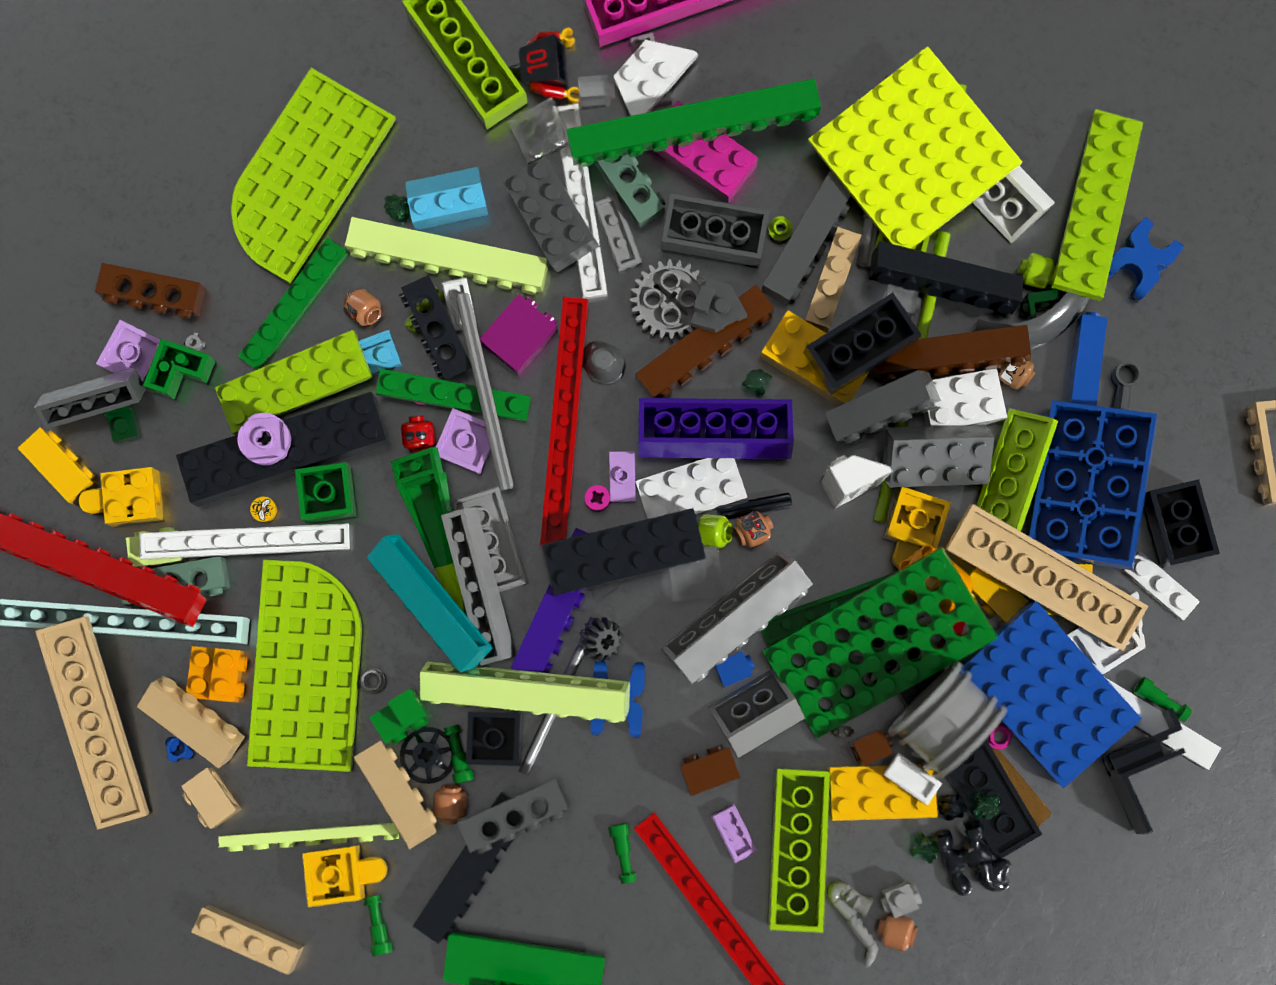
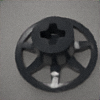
(426, 755)

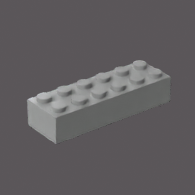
(737, 617)

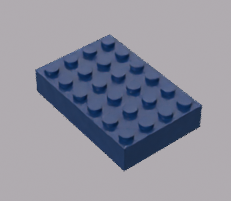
(1094, 484)
(1051, 693)

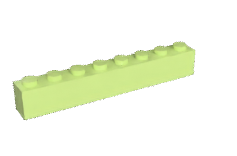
(446, 255)
(525, 691)

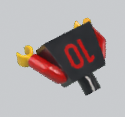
(544, 65)

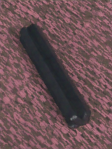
(761, 504)

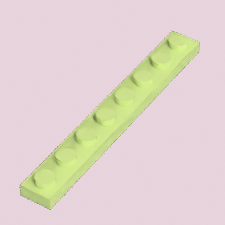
(310, 836)

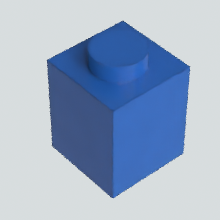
(734, 669)

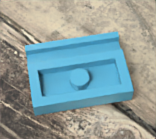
(380, 352)

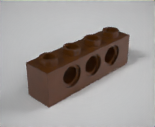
(114, 277)

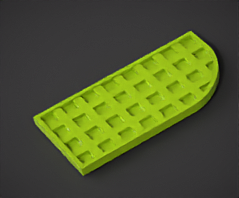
(304, 172)
(304, 670)

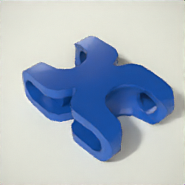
(1143, 258)
(636, 688)

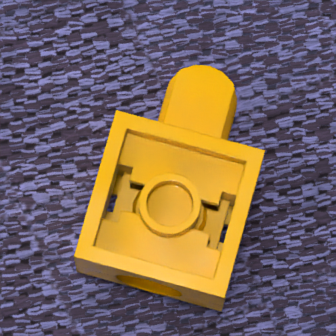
(126, 494)
(913, 522)
(340, 874)

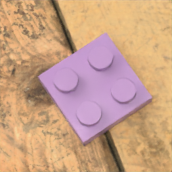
(129, 349)
(464, 441)

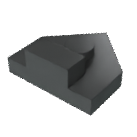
(717, 307)

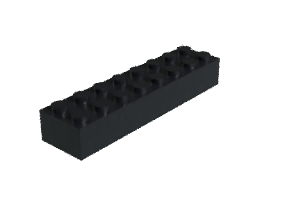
(316, 440)

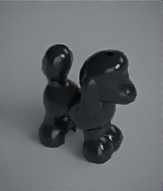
(973, 854)

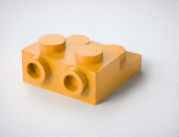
(216, 674)

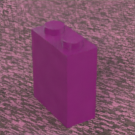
(519, 334)

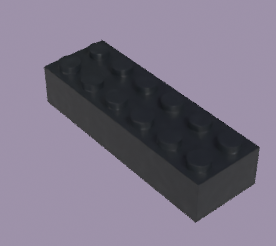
(623, 552)

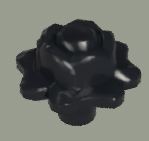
(951, 807)

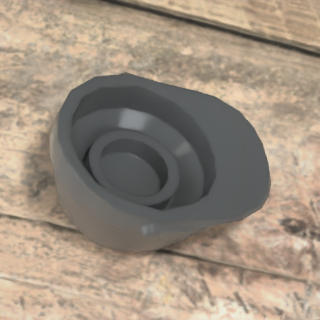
(603, 362)

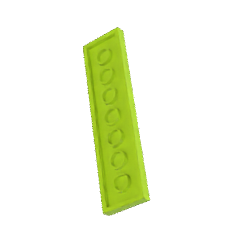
(1097, 205)

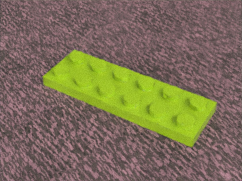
(295, 380)
(1017, 466)

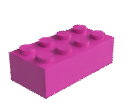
(715, 165)

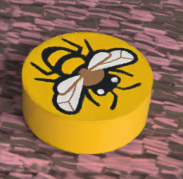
(263, 509)

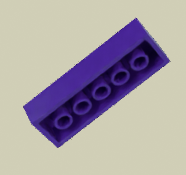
(715, 428)

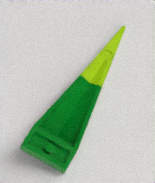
(426, 496)

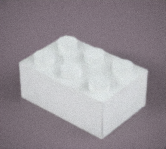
(968, 400)

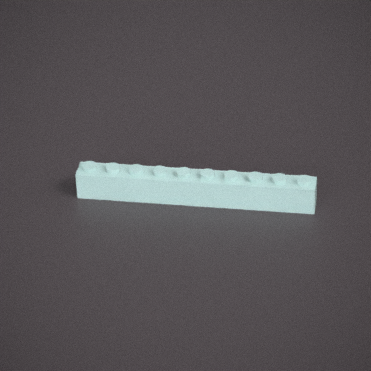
(124, 621)

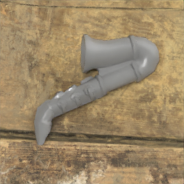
(848, 903)

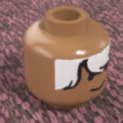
(1016, 375)

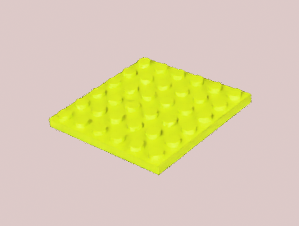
(914, 151)

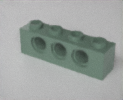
(640, 212)
(213, 568)

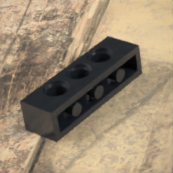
(458, 361)

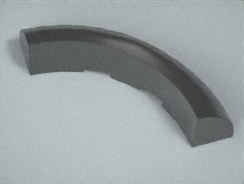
(1048, 325)

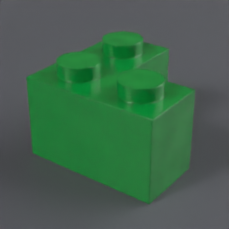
(174, 362)
(400, 716)

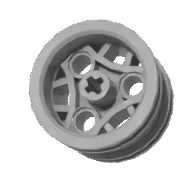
(947, 721)

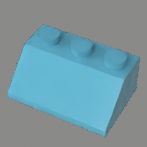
(446, 198)

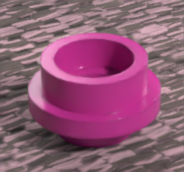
(1006, 737)

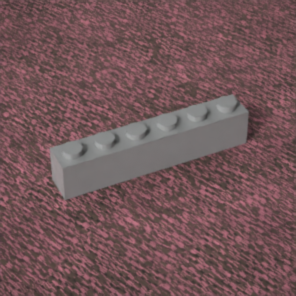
(478, 581)

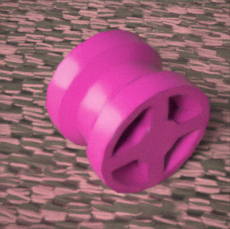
(599, 503)

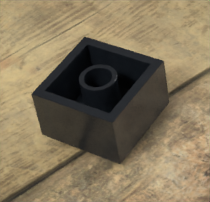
(494, 738)

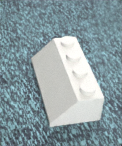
(1014, 204)
(851, 478)

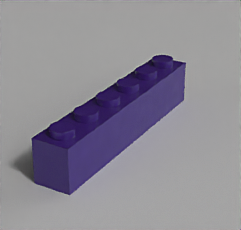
(546, 629)

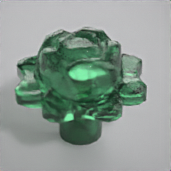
(397, 207)
(757, 380)
(986, 806)
(925, 848)

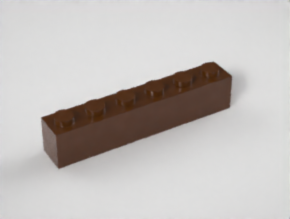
(701, 346)
(960, 353)

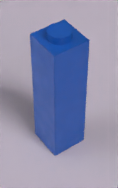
(1087, 359)

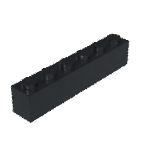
(946, 278)
(461, 882)

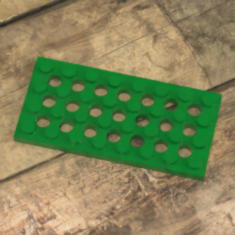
(868, 603)

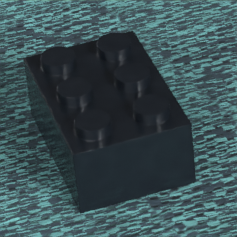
(1180, 523)

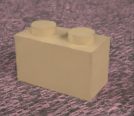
(210, 798)

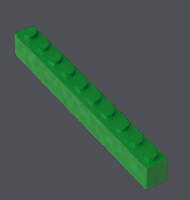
(694, 122)

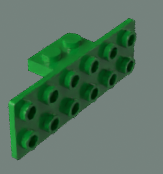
(502, 962)

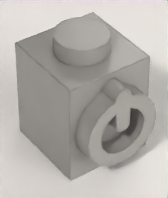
(900, 899)

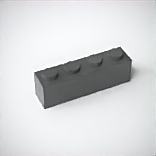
(90, 398)

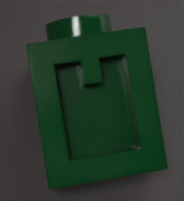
(1041, 300)
(122, 424)

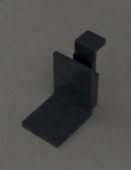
(1136, 759)

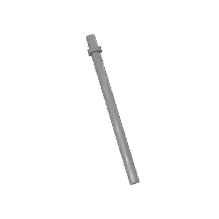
(548, 718)

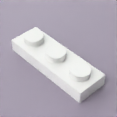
(1162, 587)

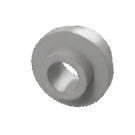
(365, 677)

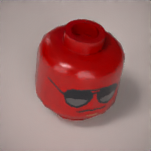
(417, 434)

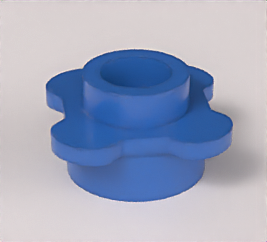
(173, 753)

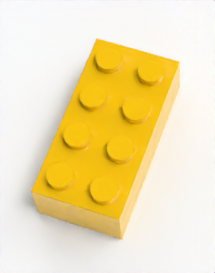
(786, 354)
(868, 794)

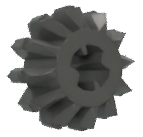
(601, 639)

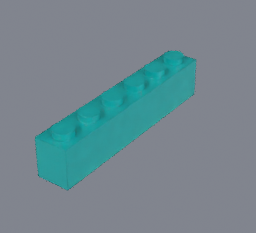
(429, 603)

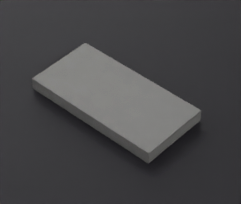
(498, 536)

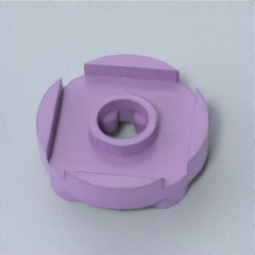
(252, 430)

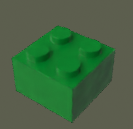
(325, 492)

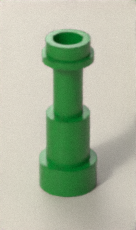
(1146, 689)
(461, 769)
(622, 848)
(380, 942)

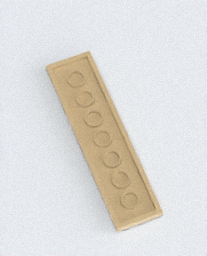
(1046, 577)
(92, 722)

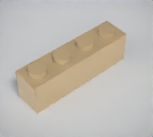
(832, 279)
(191, 721)
(395, 794)
(248, 939)

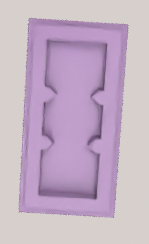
(622, 477)
(734, 833)

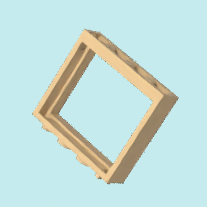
(1261, 444)

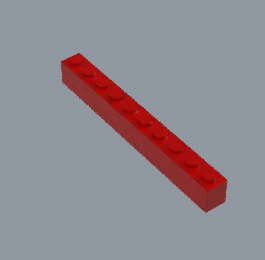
(100, 570)

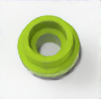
(775, 234)

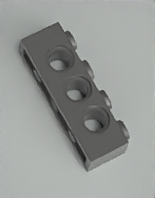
(473, 827)

